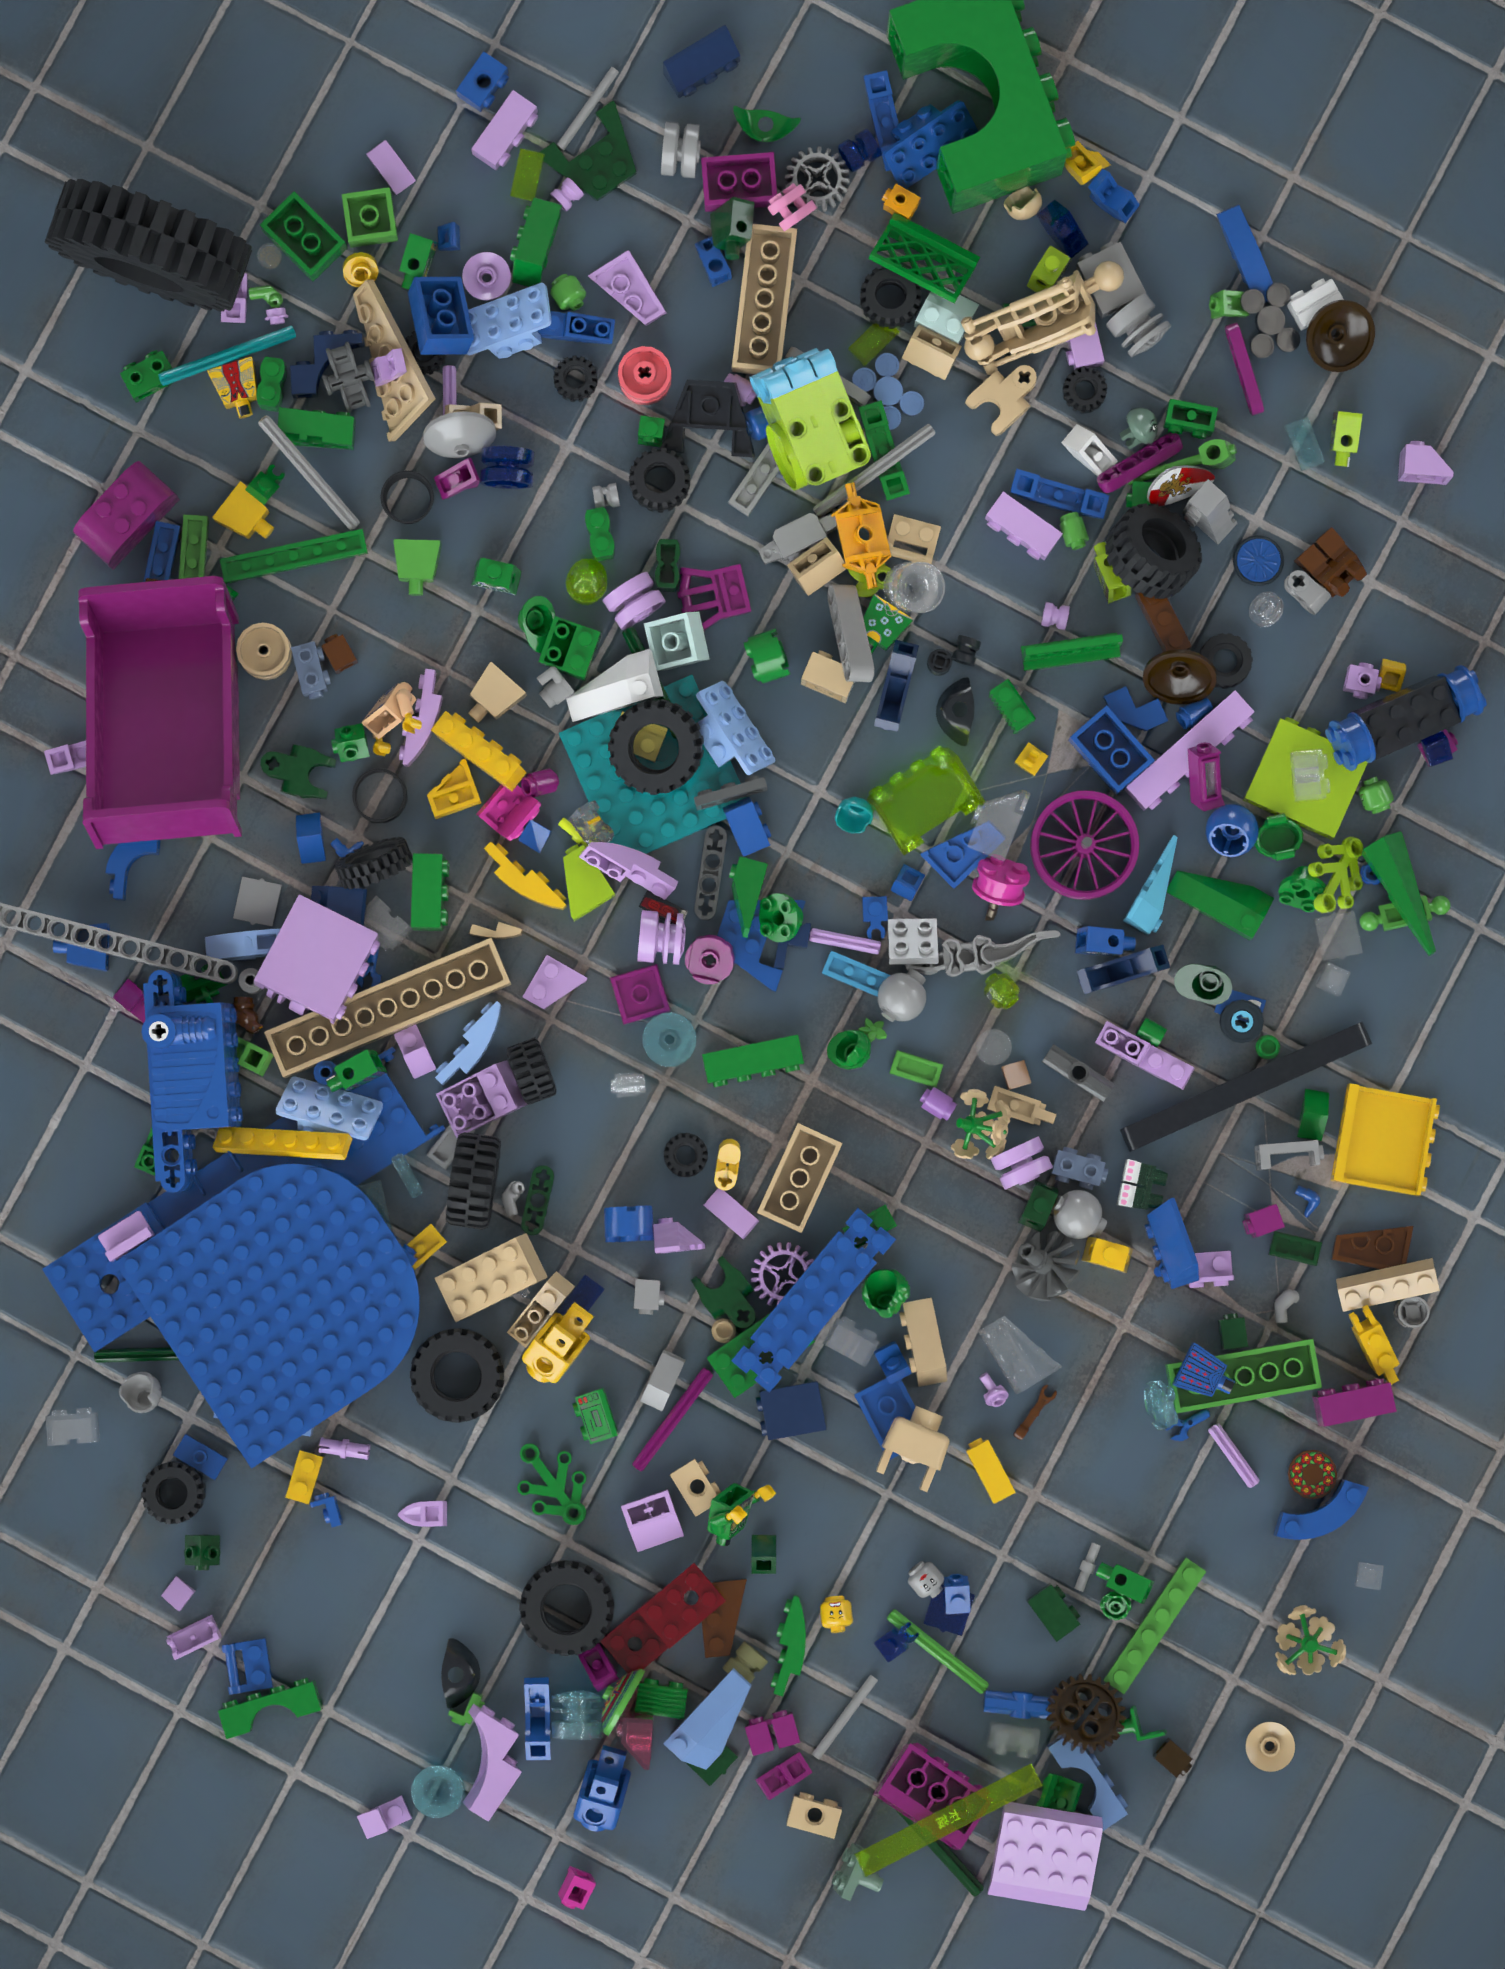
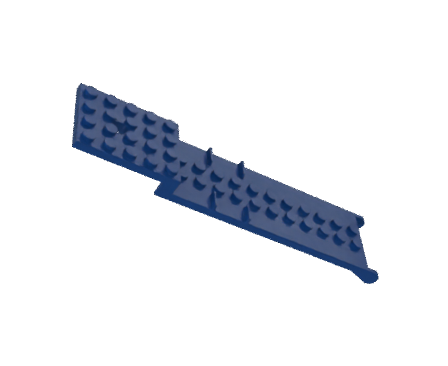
(80, 1271)

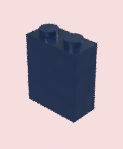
(791, 1411)

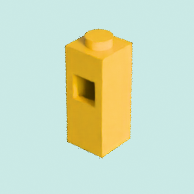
(989, 1470)

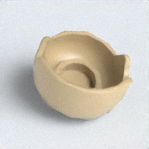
(1023, 203)

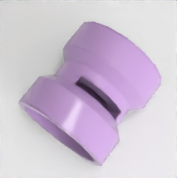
(568, 193)
(1056, 616)

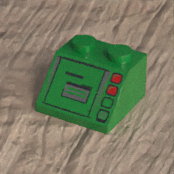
(596, 1416)

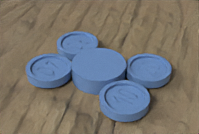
(888, 389)

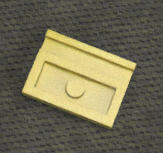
(649, 741)

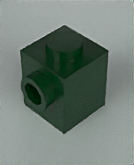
(1232, 1332)
(763, 1548)

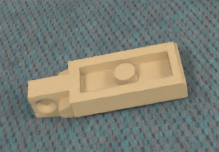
(1021, 1106)

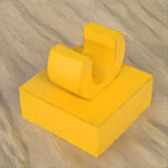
(1031, 759)

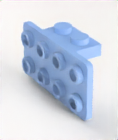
(510, 322)
(730, 731)
(327, 1111)

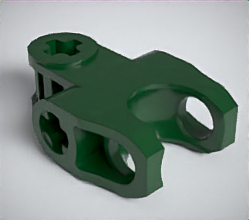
(295, 770)
(728, 1297)

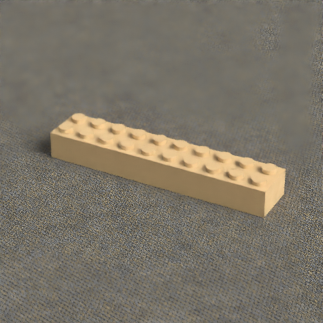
(389, 1008)

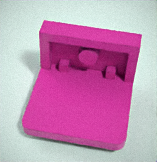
(509, 811)

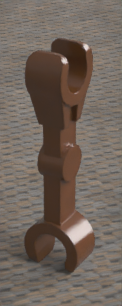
(1042, 1400)

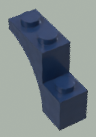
(307, 376)
(896, 685)
(1123, 969)

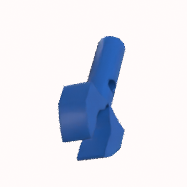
(372, 960)
(1188, 1423)

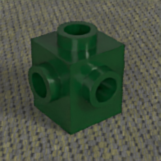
(202, 1551)

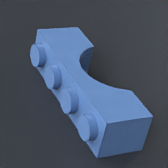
(1104, 1802)

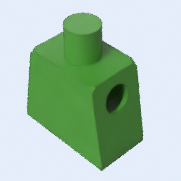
(417, 562)

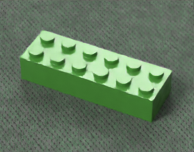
(1256, 1374)

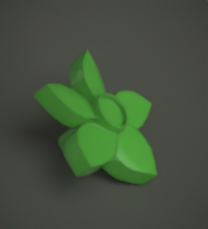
(873, 1030)

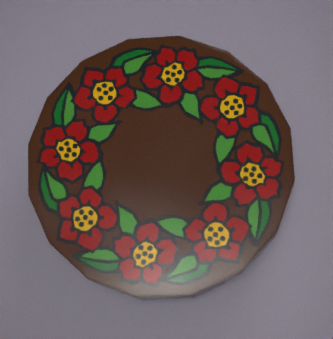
(1312, 1474)

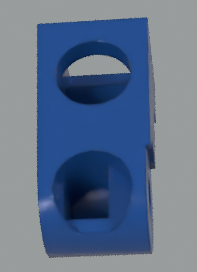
(713, 262)

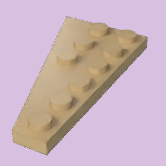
(410, 393)

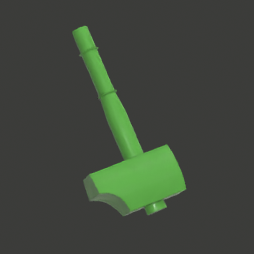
(1213, 453)

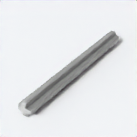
(875, 469)
(308, 472)

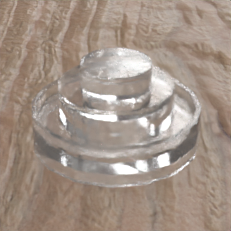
(1266, 609)
(993, 1047)

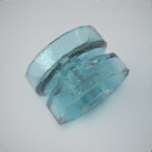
(669, 1054)

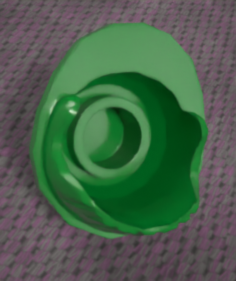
(849, 1049)

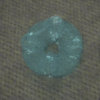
(1159, 1403)

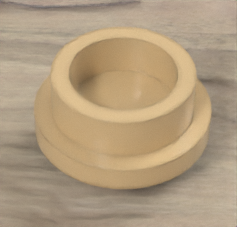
(723, 1330)

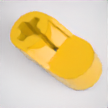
(726, 1176)

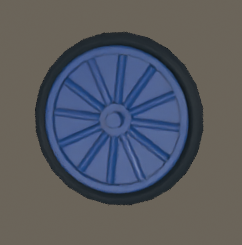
(1258, 560)

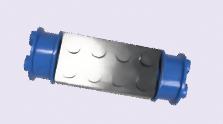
(1405, 717)

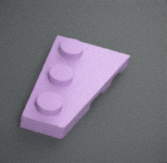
(629, 286)

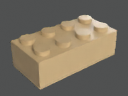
(799, 1178)
(491, 1277)

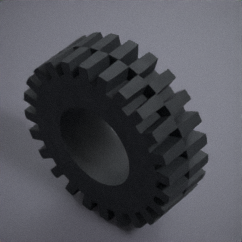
(148, 244)

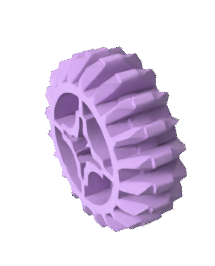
(768, 1267)

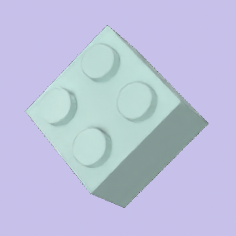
(677, 640)

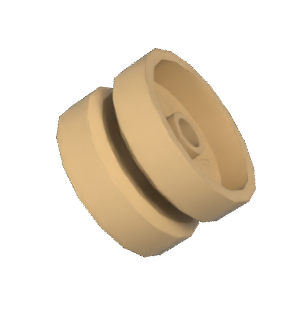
(278, 655)

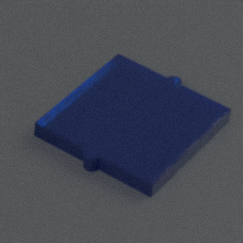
(937, 1616)

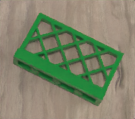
(931, 247)
(1071, 651)

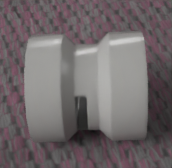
(611, 496)

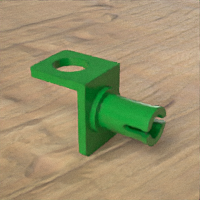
(1133, 1725)

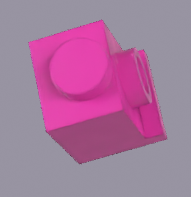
(578, 1897)

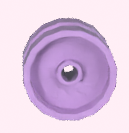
(634, 600)
(1023, 1166)

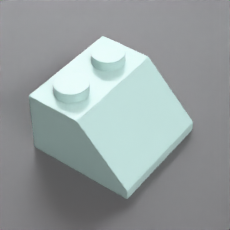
(946, 317)

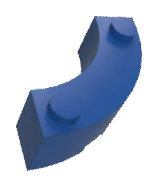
(1325, 1518)

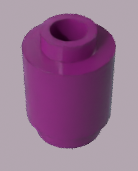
(540, 783)

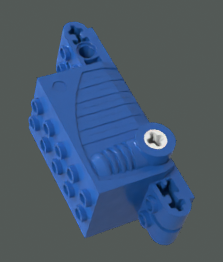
(190, 1074)

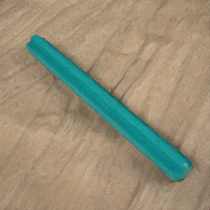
(227, 355)

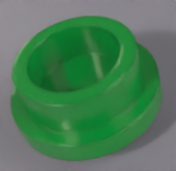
(1267, 1047)

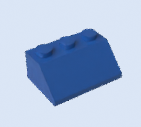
(1172, 1245)

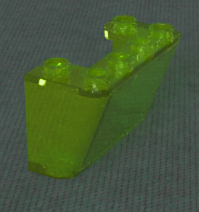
(924, 797)

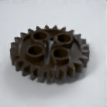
(1104, 1727)

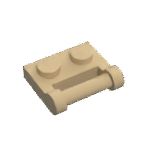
(913, 533)

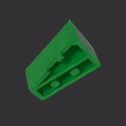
(535, 241)

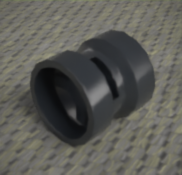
(966, 650)
(936, 664)

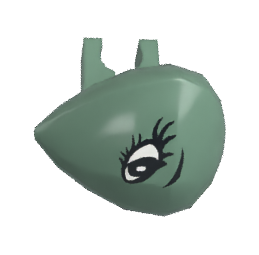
(1141, 427)

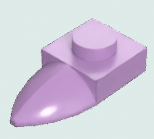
(425, 1514)

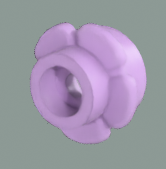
(276, 316)

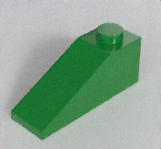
(746, 889)

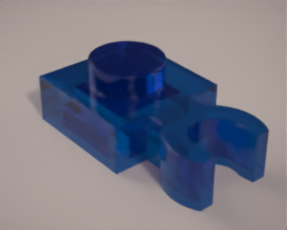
(895, 1642)

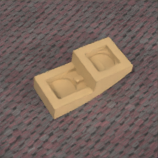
(502, 931)

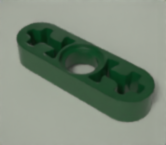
(547, 1183)

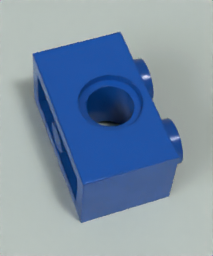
(487, 68)

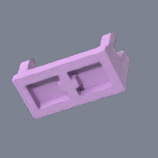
(193, 1637)

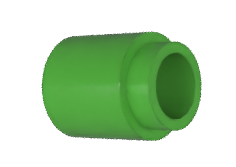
(1073, 530)

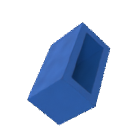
(746, 826)

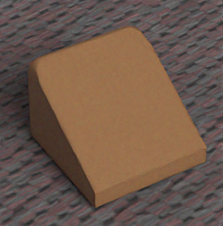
(1016, 1075)

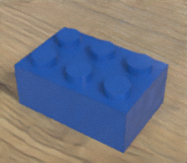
(440, 315)
(1111, 750)

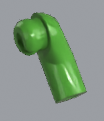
(268, 293)

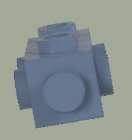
(310, 671)
(1086, 1170)

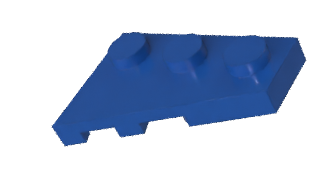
(953, 858)

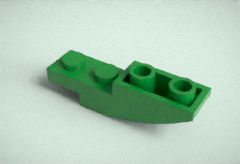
(793, 1635)

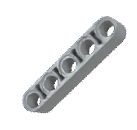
(850, 633)

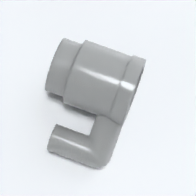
(555, 690)

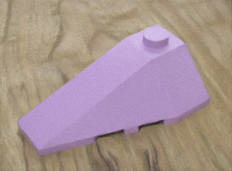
(674, 1237)

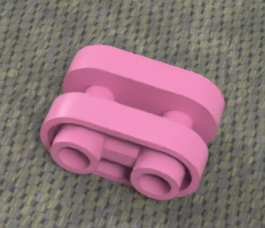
(791, 194)

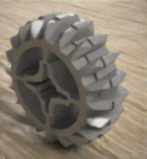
(830, 162)

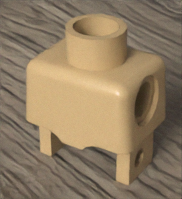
(916, 1442)

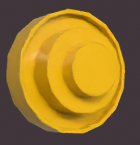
(359, 268)

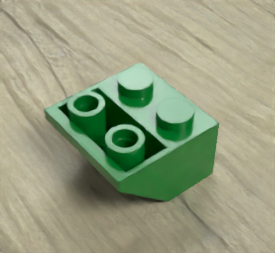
(570, 648)

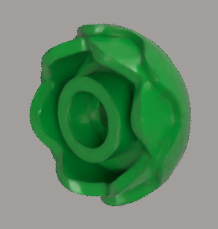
(1115, 1612)

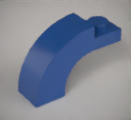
(121, 861)
(537, 1718)

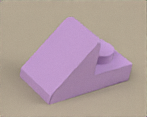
(415, 1051)
(384, 1817)

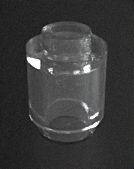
(628, 1084)

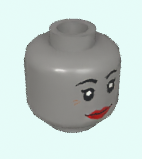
(926, 1579)

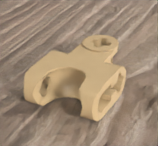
(1006, 394)

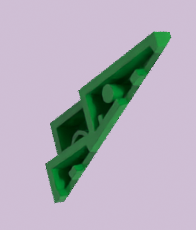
(1393, 868)

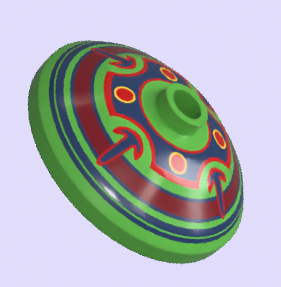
(617, 1699)

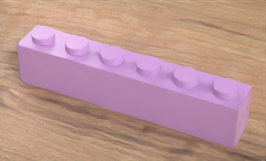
(1173, 764)

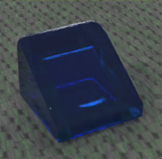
(1437, 749)

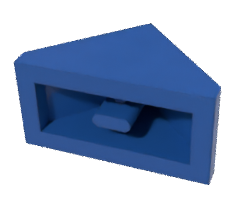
(310, 838)

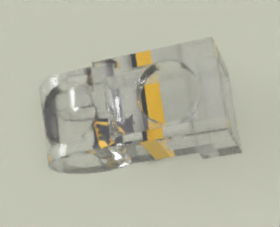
(590, 824)

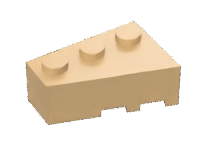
(924, 1342)

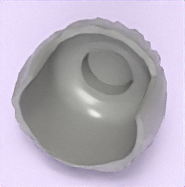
(141, 1392)

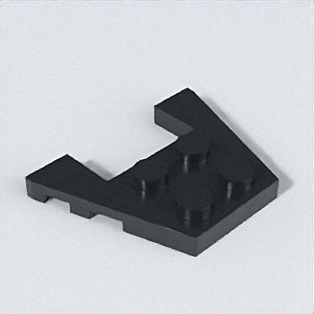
(710, 407)

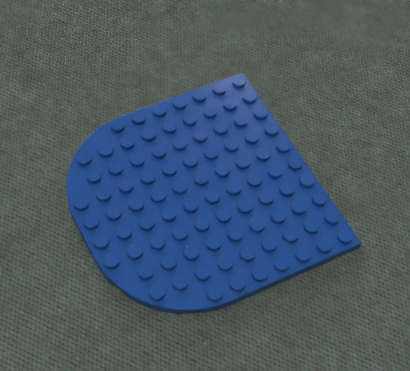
(280, 1301)

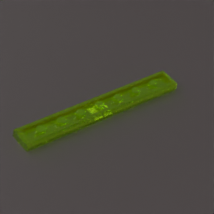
(948, 1820)

